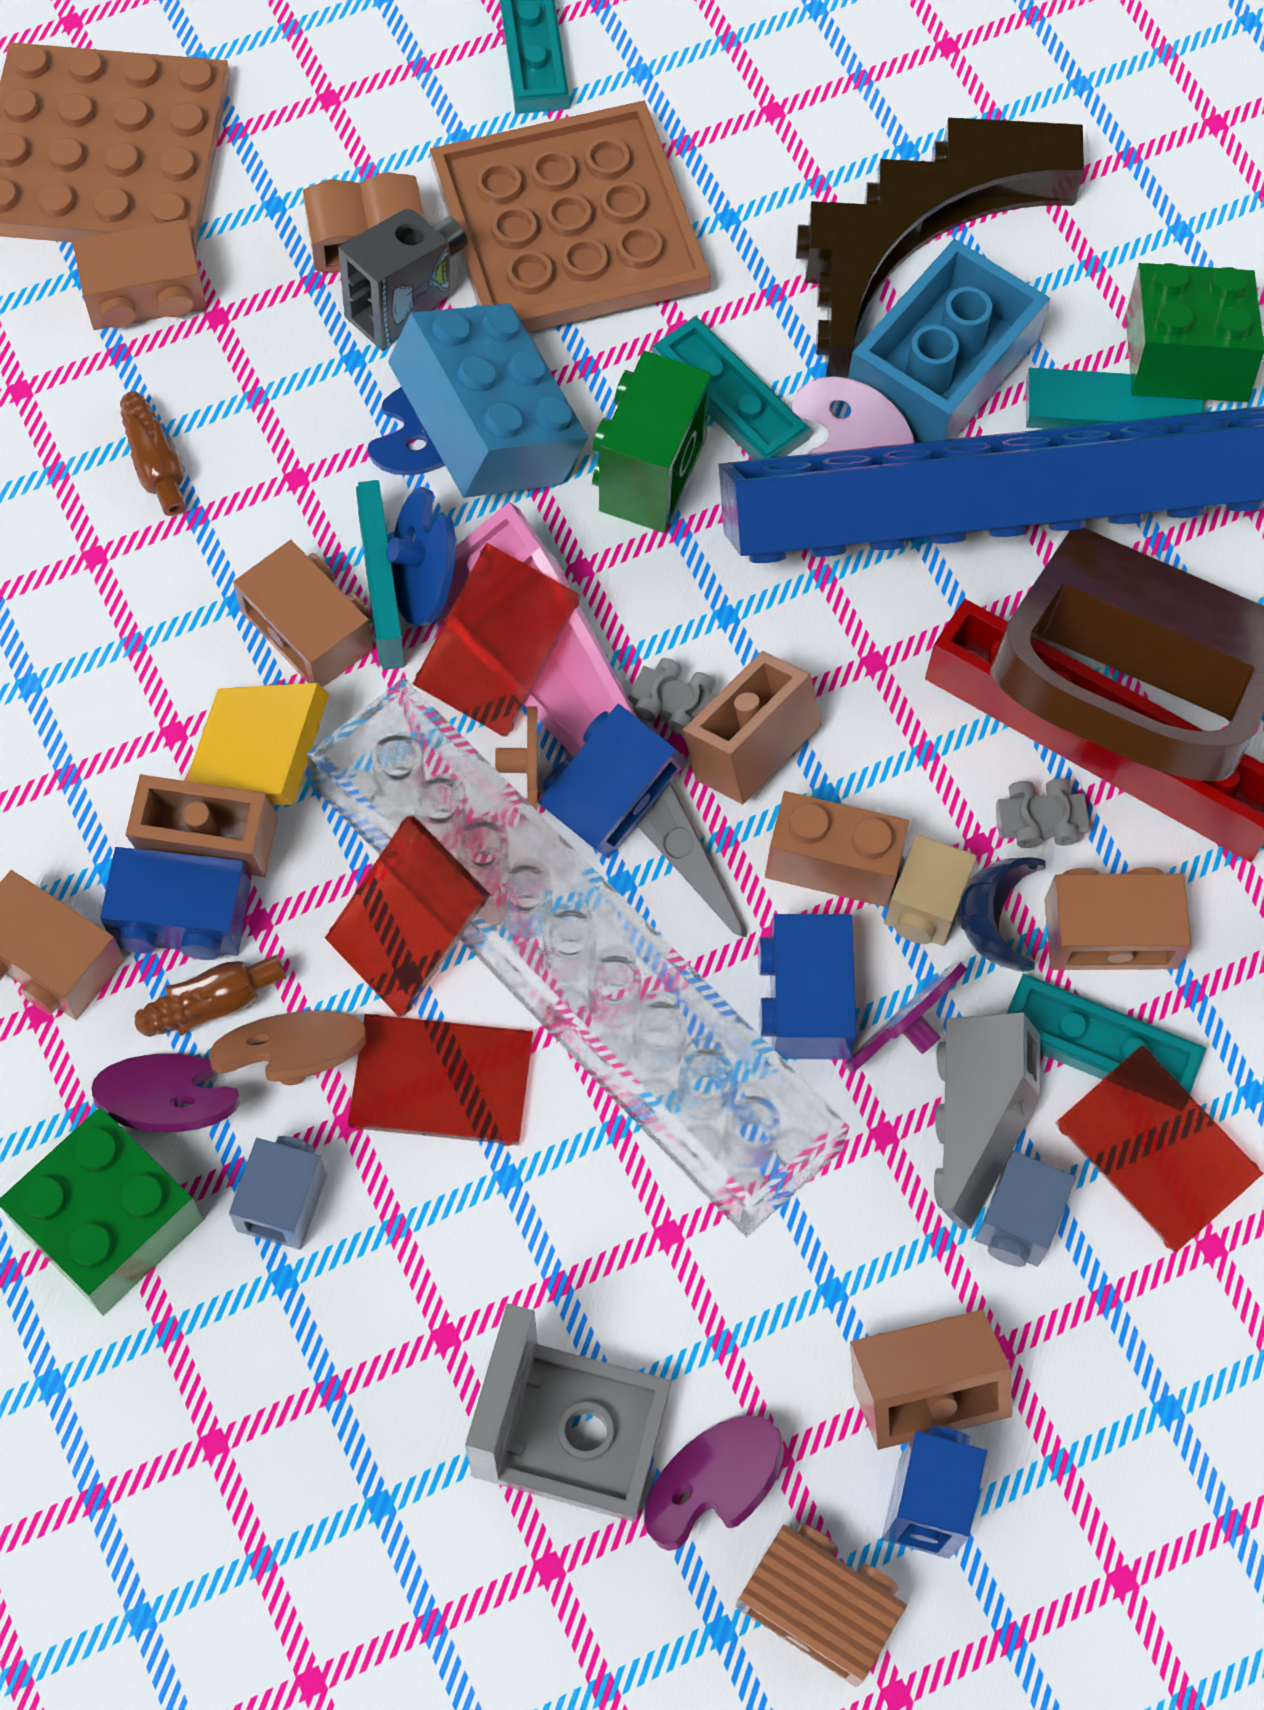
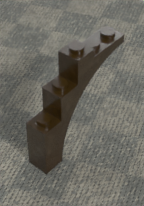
(971, 174)

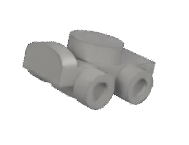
(662, 695)
(1042, 817)

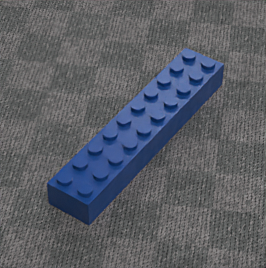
(993, 484)

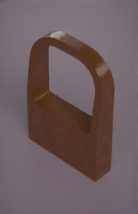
(1152, 627)

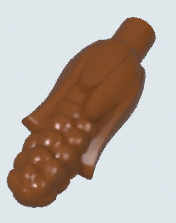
(152, 453)
(208, 997)

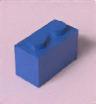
(611, 779)
(176, 902)
(810, 986)
(935, 1492)

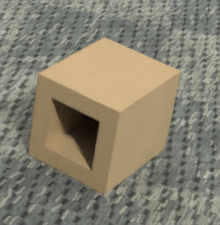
(929, 891)

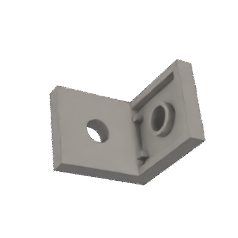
(532, 1398)

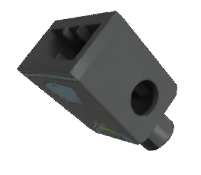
(397, 271)

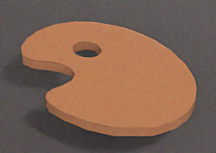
(523, 759)
(292, 1044)

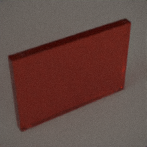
(497, 639)
(407, 915)
(441, 1080)
(1159, 1148)

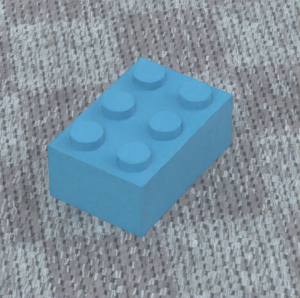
(950, 341)
(487, 399)

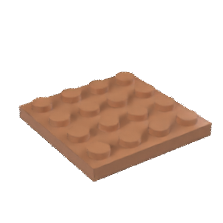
(105, 140)
(571, 217)

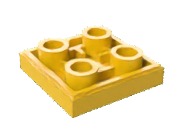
(260, 739)

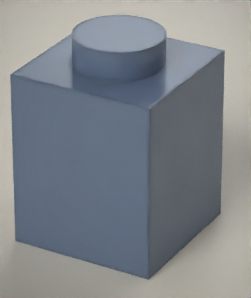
(278, 1191)
(1024, 1210)

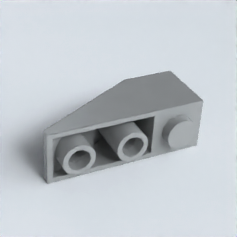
(989, 1097)

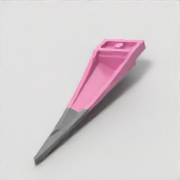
(579, 687)

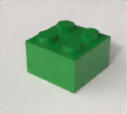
(1194, 332)
(651, 440)
(101, 1210)

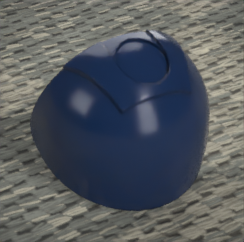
(982, 908)

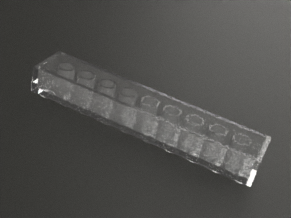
(588, 962)

